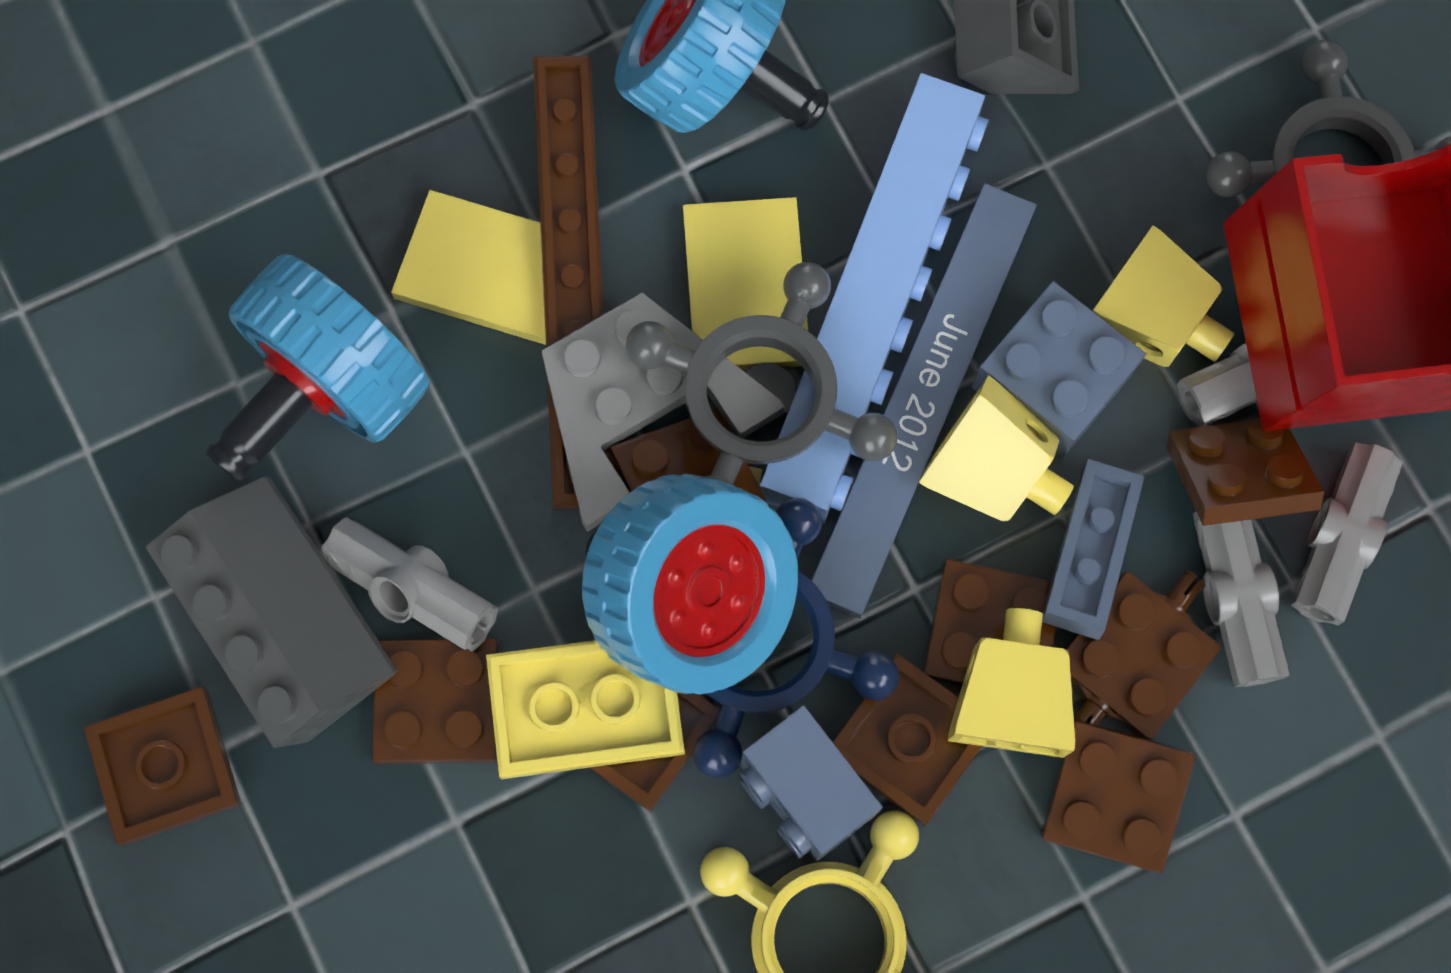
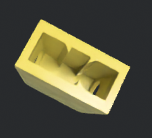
(1164, 302)
(997, 457)
(1017, 692)

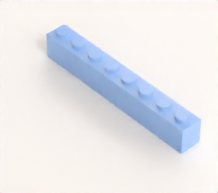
(881, 279)

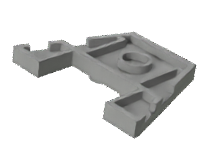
(608, 397)

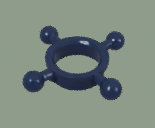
(871, 675)

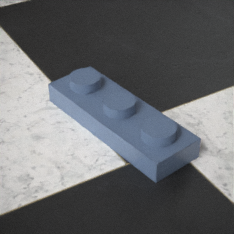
(1093, 549)

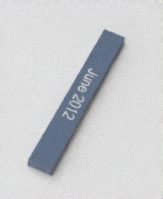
(923, 399)

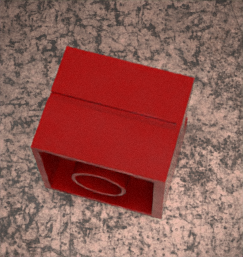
(1346, 289)

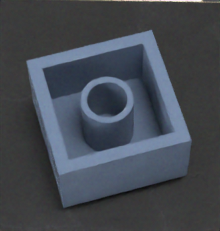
(1062, 364)
(807, 786)

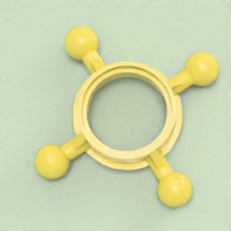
(892, 837)

